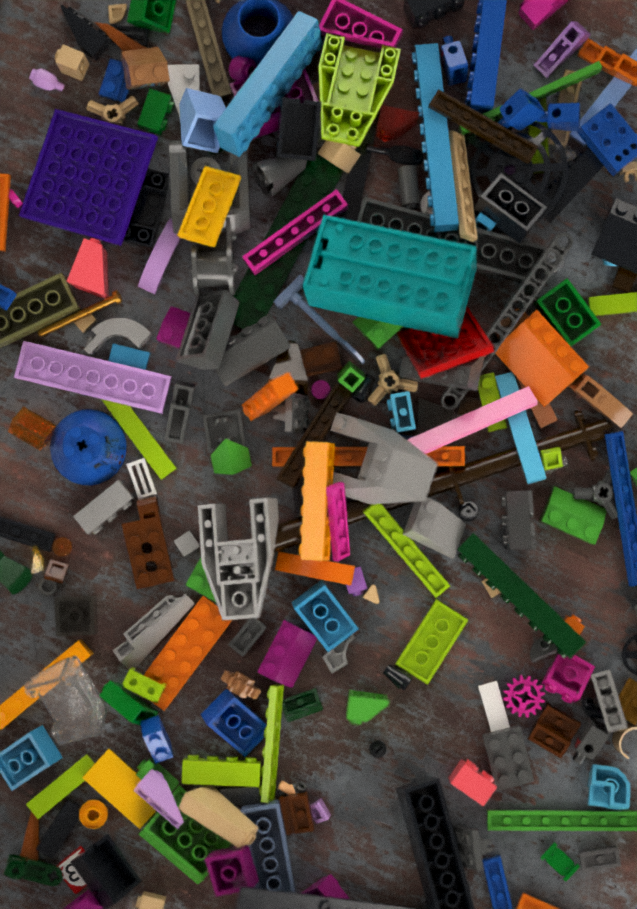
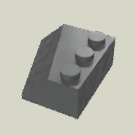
(517, 520)

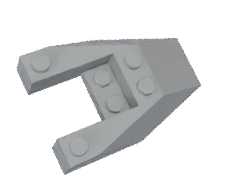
(391, 467)
(238, 568)

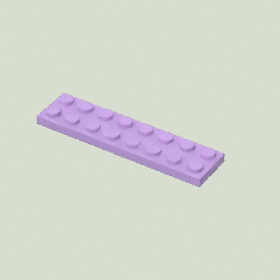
(93, 377)

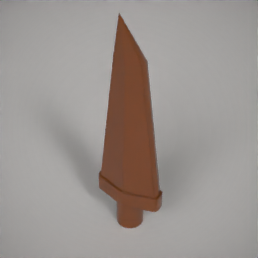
(119, 38)
(31, 839)

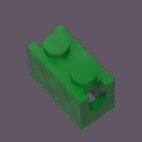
(155, 112)

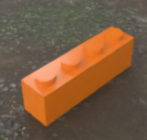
(269, 396)

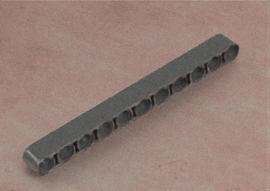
(514, 315)

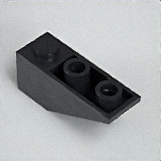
(89, 39)

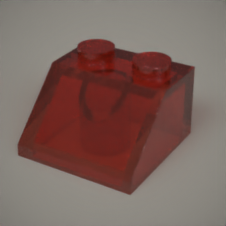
(395, 122)

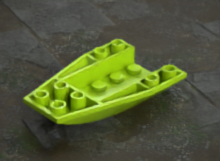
(352, 88)

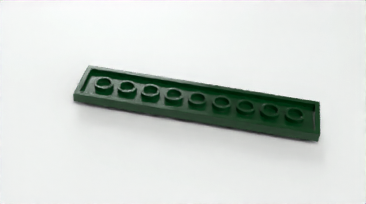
(259, 291)

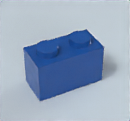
(156, 739)

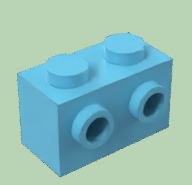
(402, 412)

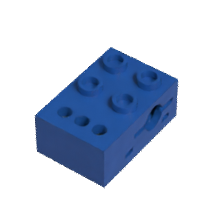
(610, 139)

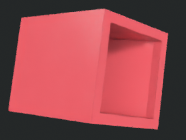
(91, 269)

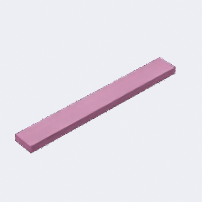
(474, 420)

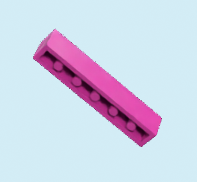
(294, 232)

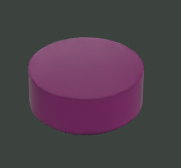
(320, 389)

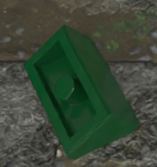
(301, 705)

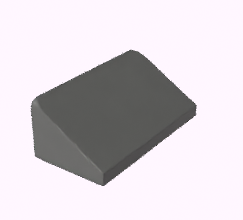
(241, 795)

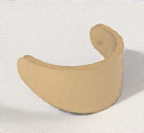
(618, 736)

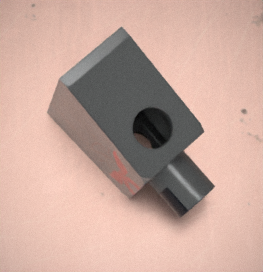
(595, 735)

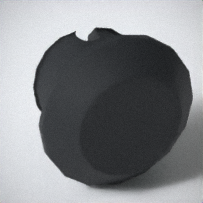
(377, 749)

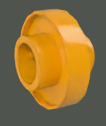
(93, 814)

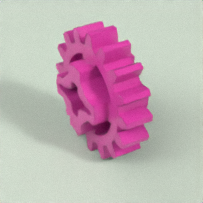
(521, 708)

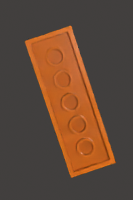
(187, 649)

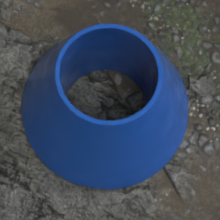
(239, 42)

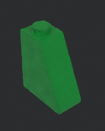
(127, 703)

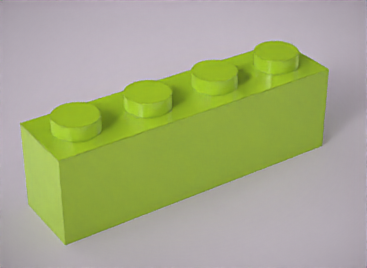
(221, 771)

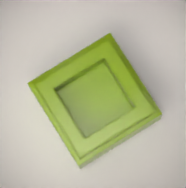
(551, 458)

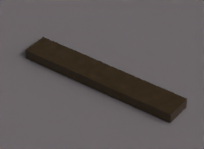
(483, 126)
(315, 432)

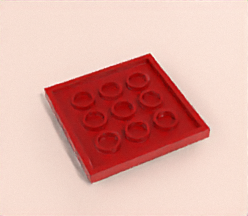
(436, 352)

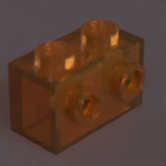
(30, 426)

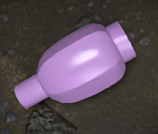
(45, 80)

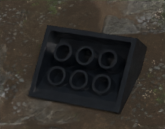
(619, 236)

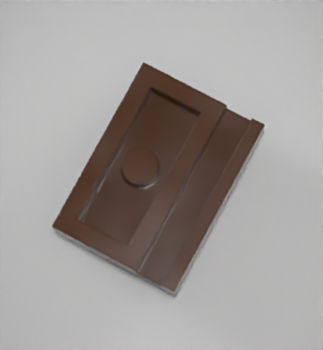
(321, 359)
(297, 813)

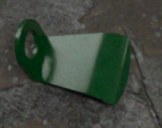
(13, 574)

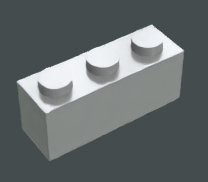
(104, 508)

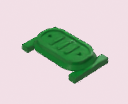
(560, 861)

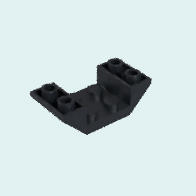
(148, 209)

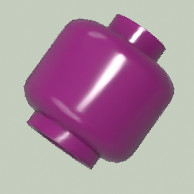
(241, 68)

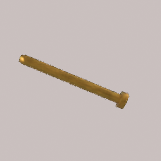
(115, 297)

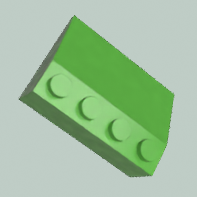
(186, 845)

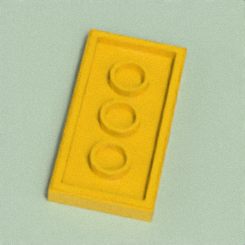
(209, 206)
(116, 783)

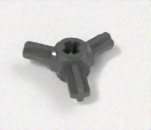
(592, 493)

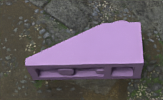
(156, 793)

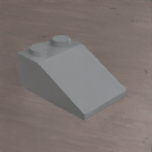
(435, 527)

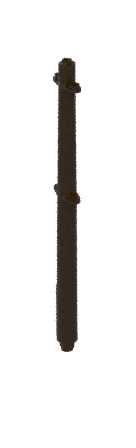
(454, 477)

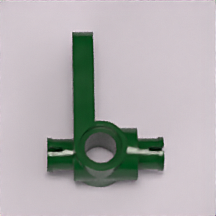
(32, 870)

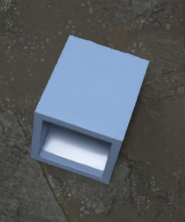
(197, 116)

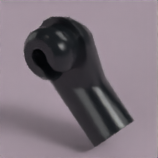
(590, 709)

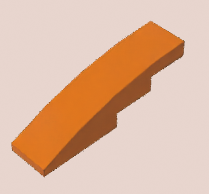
(612, 63)
(316, 569)

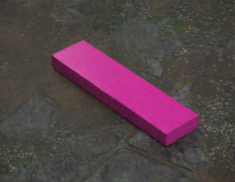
(338, 521)

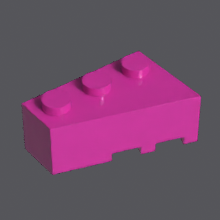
(537, 11)

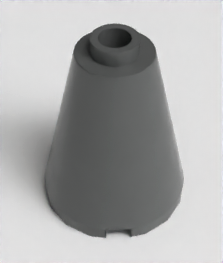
(277, 173)

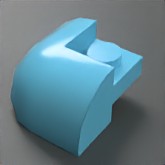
(608, 788)

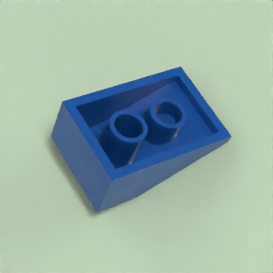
(235, 722)

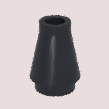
(363, 391)
(398, 677)

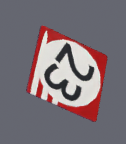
(70, 874)

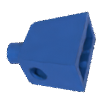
(453, 61)
(520, 110)
(568, 116)

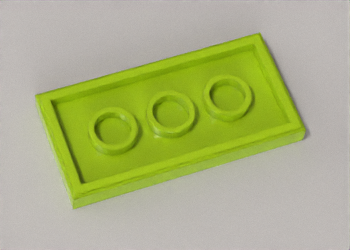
(431, 642)

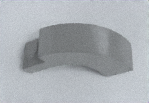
(117, 328)

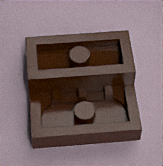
(554, 730)

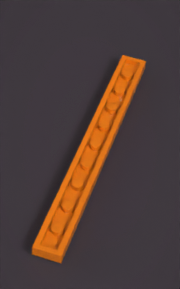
(355, 455)

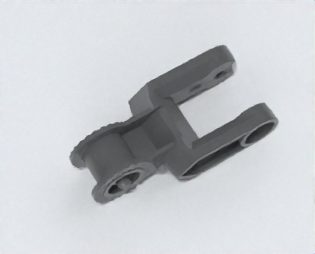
(210, 265)

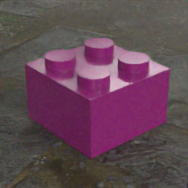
(231, 869)

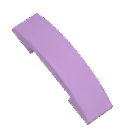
(159, 259)

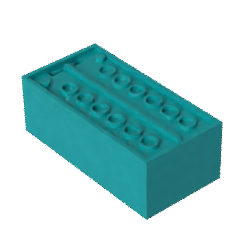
(390, 276)

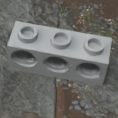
(609, 701)

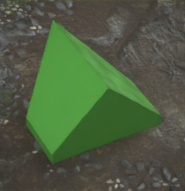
(230, 458)

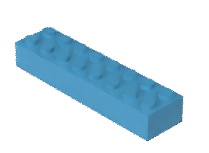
(268, 83)

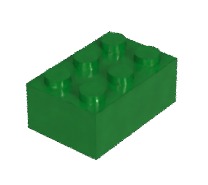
(567, 312)

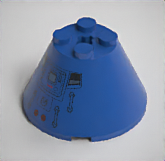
(104, 452)

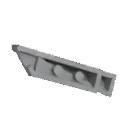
(151, 629)

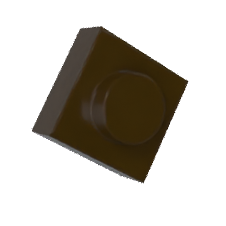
(467, 405)

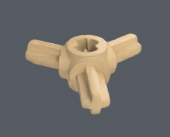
(105, 111)
(383, 389)

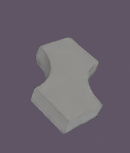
(336, 657)

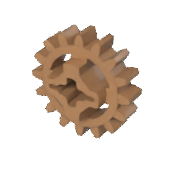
(240, 684)

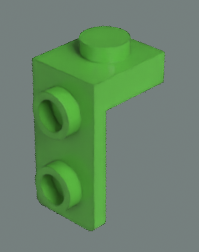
(145, 766)

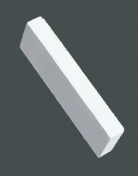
(493, 706)

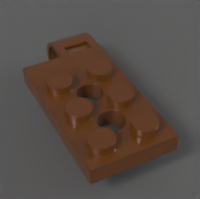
(148, 530)

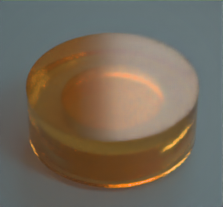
(62, 546)

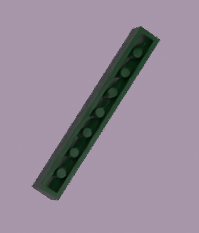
(524, 599)

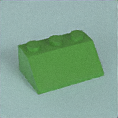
(376, 332)
(573, 516)
(364, 705)

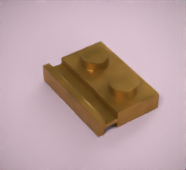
(628, 700)

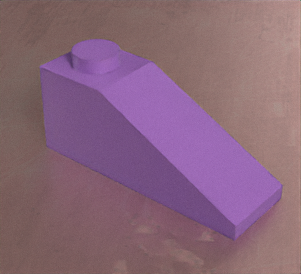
(562, 48)

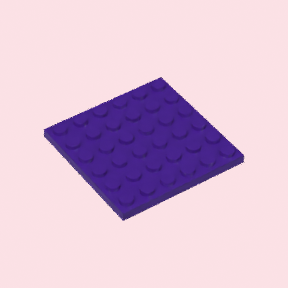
(88, 177)

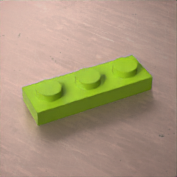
(489, 393)

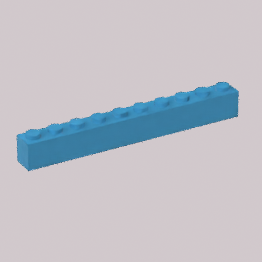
(436, 140)

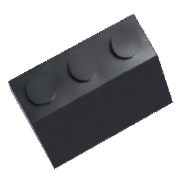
(510, 208)

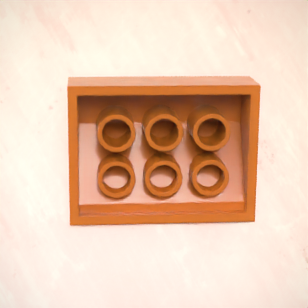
(541, 358)

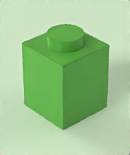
(350, 376)

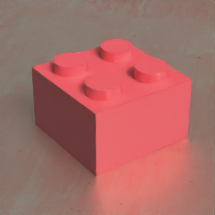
(473, 782)

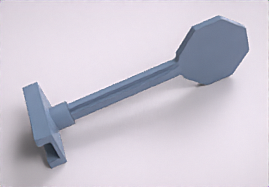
(292, 294)

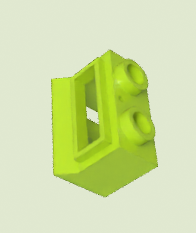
(143, 685)

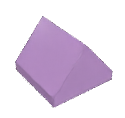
(319, 811)

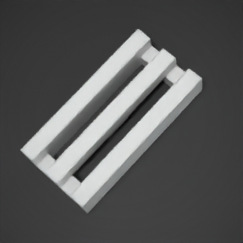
(151, 483)

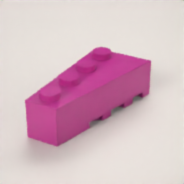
(358, 25)

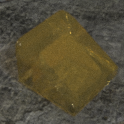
(37, 561)

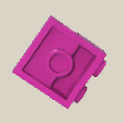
(568, 677)

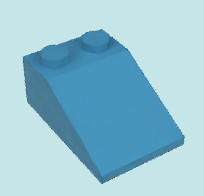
(324, 615)
(28, 757)

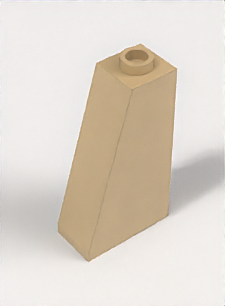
(219, 815)

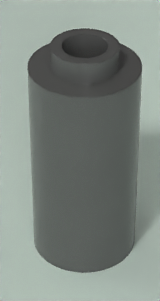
(409, 186)

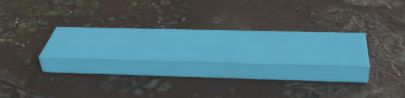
(522, 433)

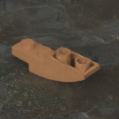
(601, 400)

